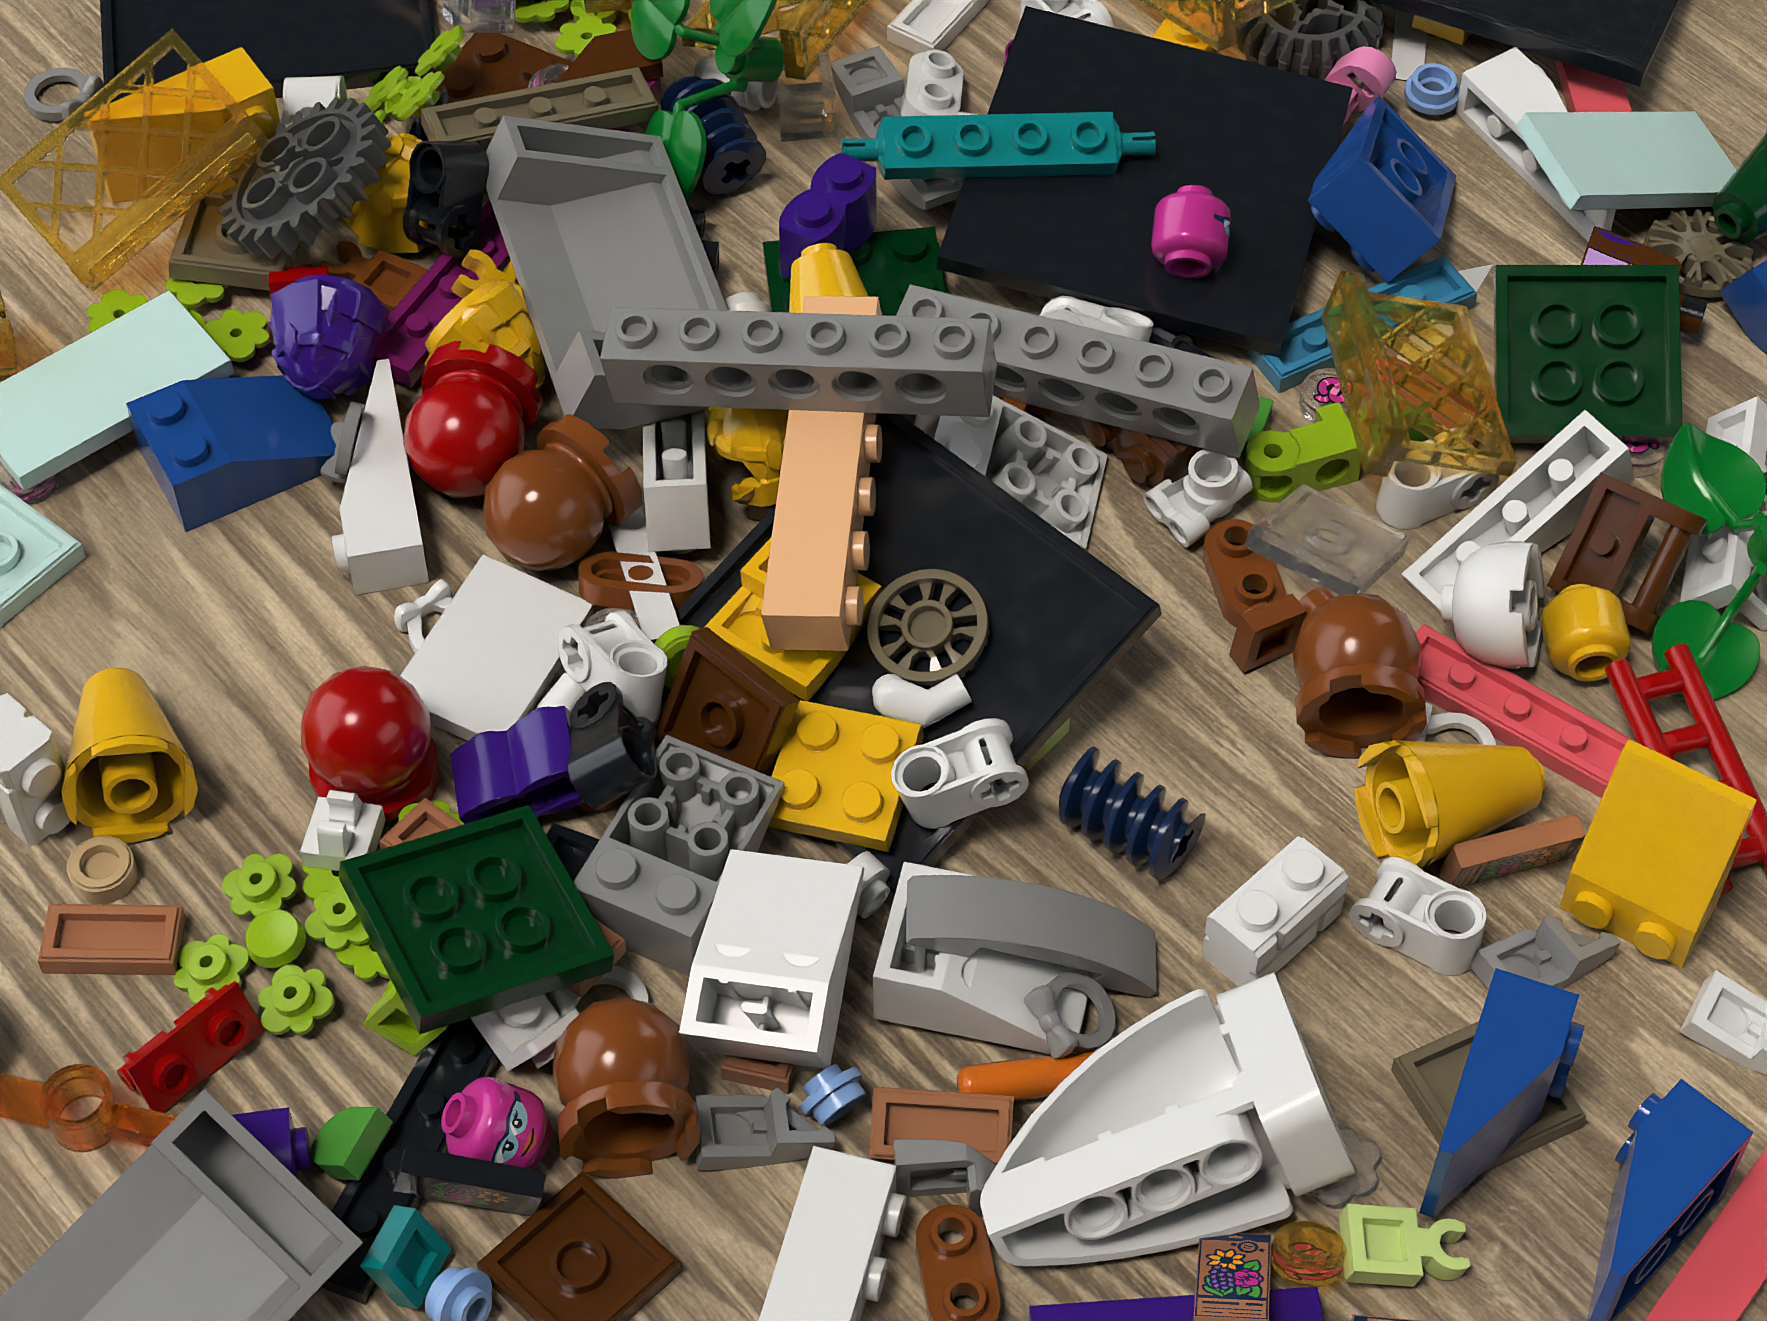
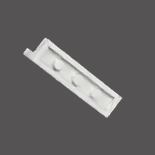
(1720, 562)

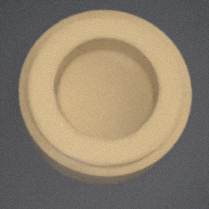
(102, 870)

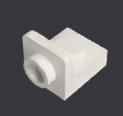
(524, 1031)

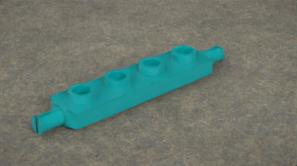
(998, 145)

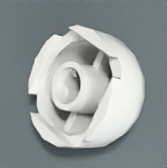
(1498, 604)

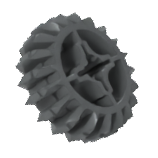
(1310, 34)

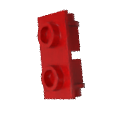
(192, 1051)

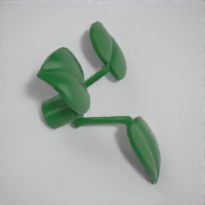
(739, 55)
(1724, 488)

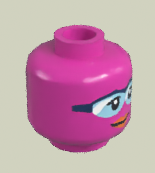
(1191, 232)
(497, 1123)

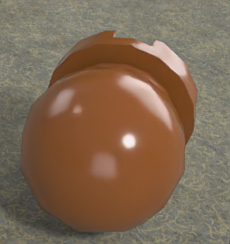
(553, 500)
(1358, 676)
(624, 1089)

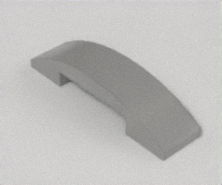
(874, 90)
(1033, 922)

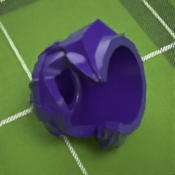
(326, 334)

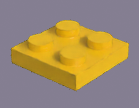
(840, 775)

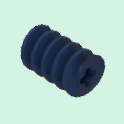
(731, 145)
(1126, 817)

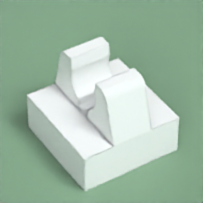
(341, 830)

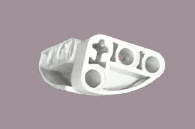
(1169, 1136)

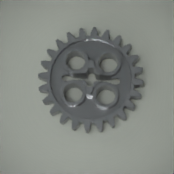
(305, 178)

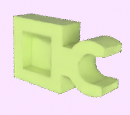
(1391, 1249)

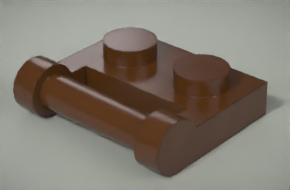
(1610, 539)

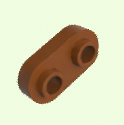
(1237, 570)
(606, 587)
(956, 1268)

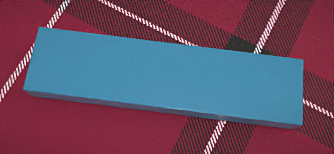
(1306, 341)

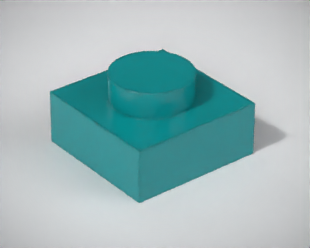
(406, 1257)

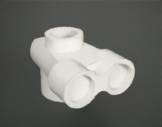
(1200, 497)

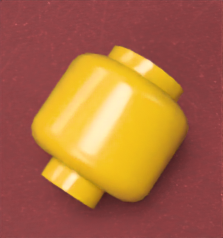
(1585, 631)

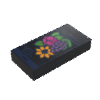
(469, 1181)

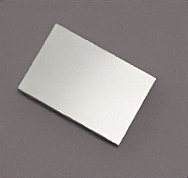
(493, 649)

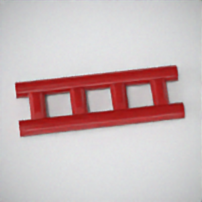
(1707, 733)

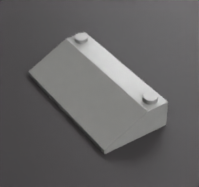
(590, 229)
(189, 1235)

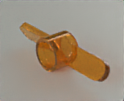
(44, 1102)

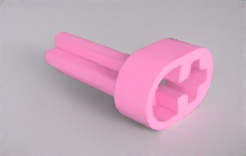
(1374, 71)

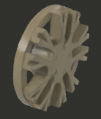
(1700, 251)
(928, 627)

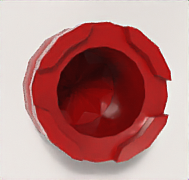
(470, 417)
(370, 738)

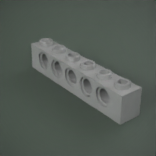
(800, 361)
(1108, 375)

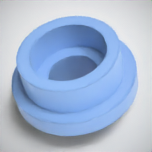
(1432, 89)
(832, 1094)
(459, 1295)

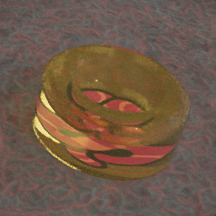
(1308, 1253)

